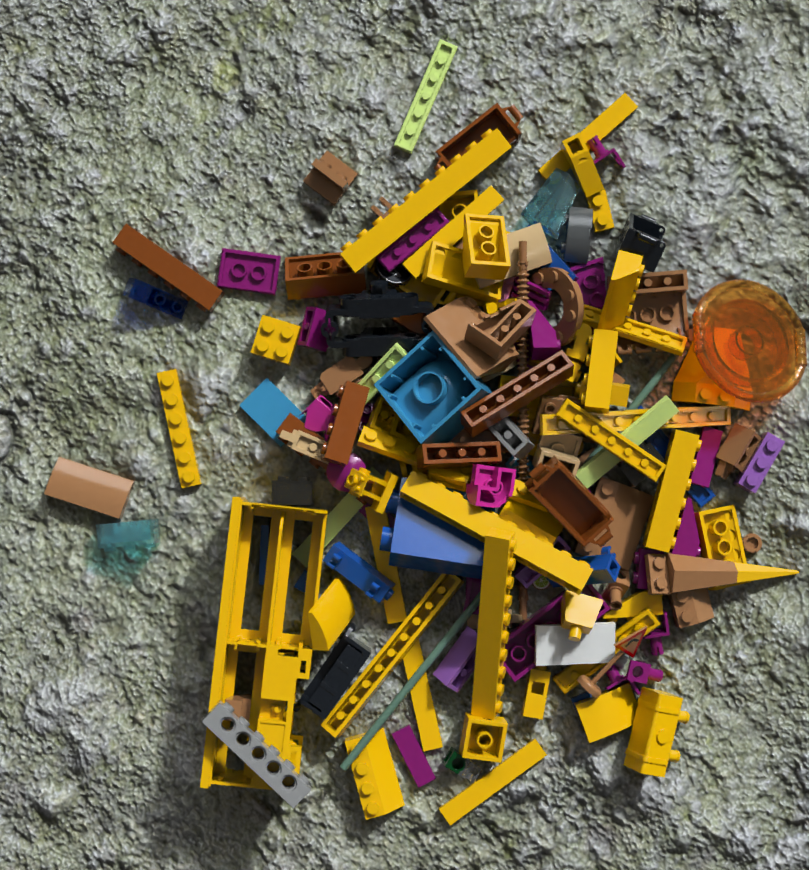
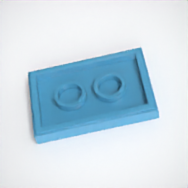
(270, 408)

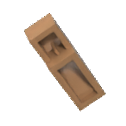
(241, 704)

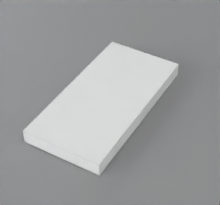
(555, 648)

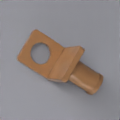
(615, 591)

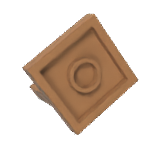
(330, 177)

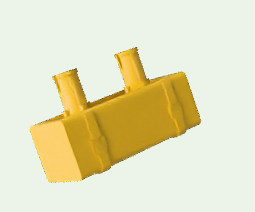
(654, 732)

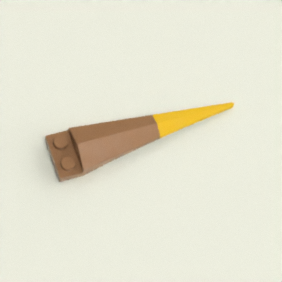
(683, 573)

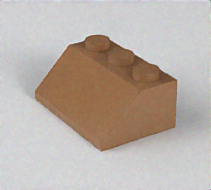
(691, 607)

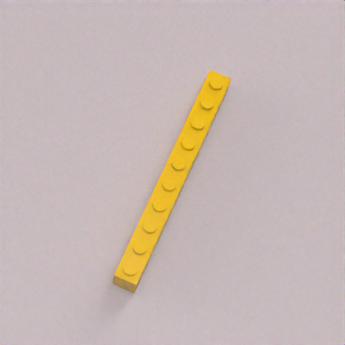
(425, 200)
(476, 522)
(493, 622)
(391, 654)

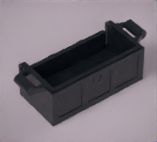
(643, 237)
(335, 675)

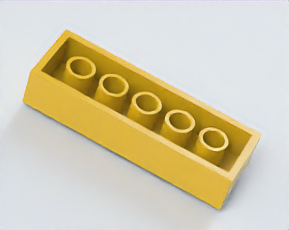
(670, 491)

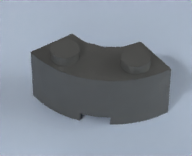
(577, 241)

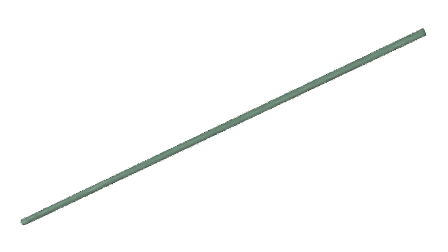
(474, 604)

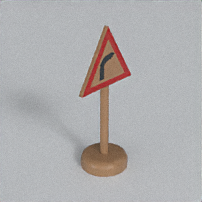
(627, 645)

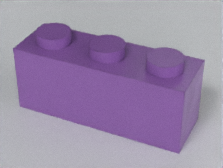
(759, 463)
(459, 661)

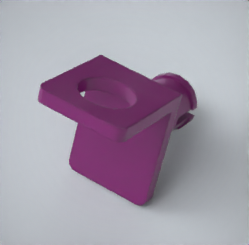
(600, 152)
(657, 634)
(642, 672)
(615, 678)

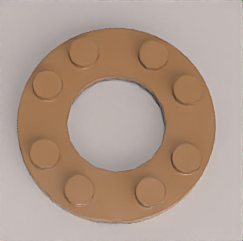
(571, 296)

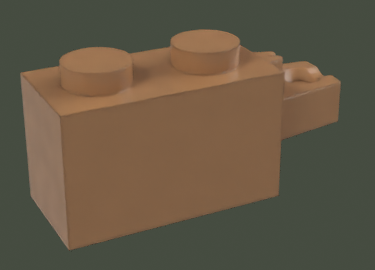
(736, 450)

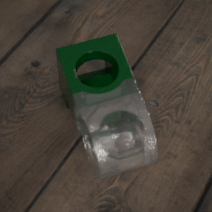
(462, 766)

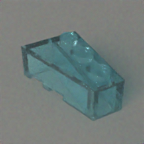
(552, 202)
(128, 534)

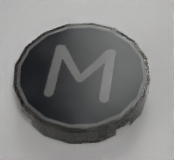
(395, 278)

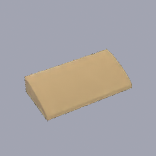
(537, 252)

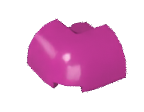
(490, 485)

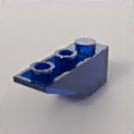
(155, 298)

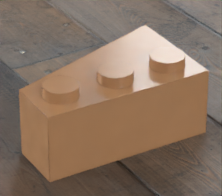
(502, 329)

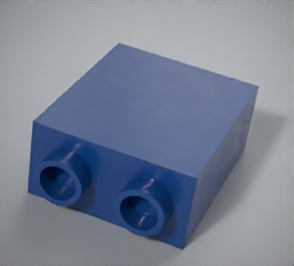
(428, 542)

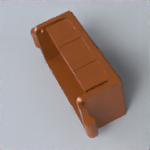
(491, 119)
(570, 502)

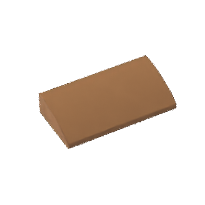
(89, 487)

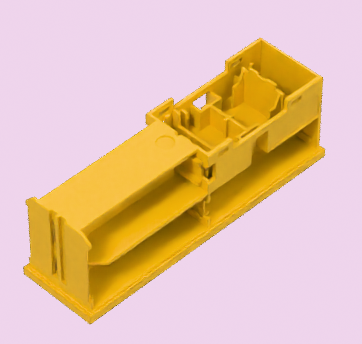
(274, 674)

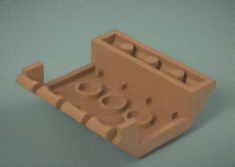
(659, 304)

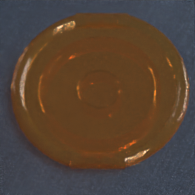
(749, 341)

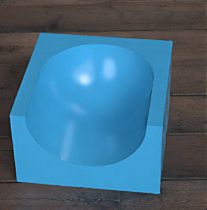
(431, 390)

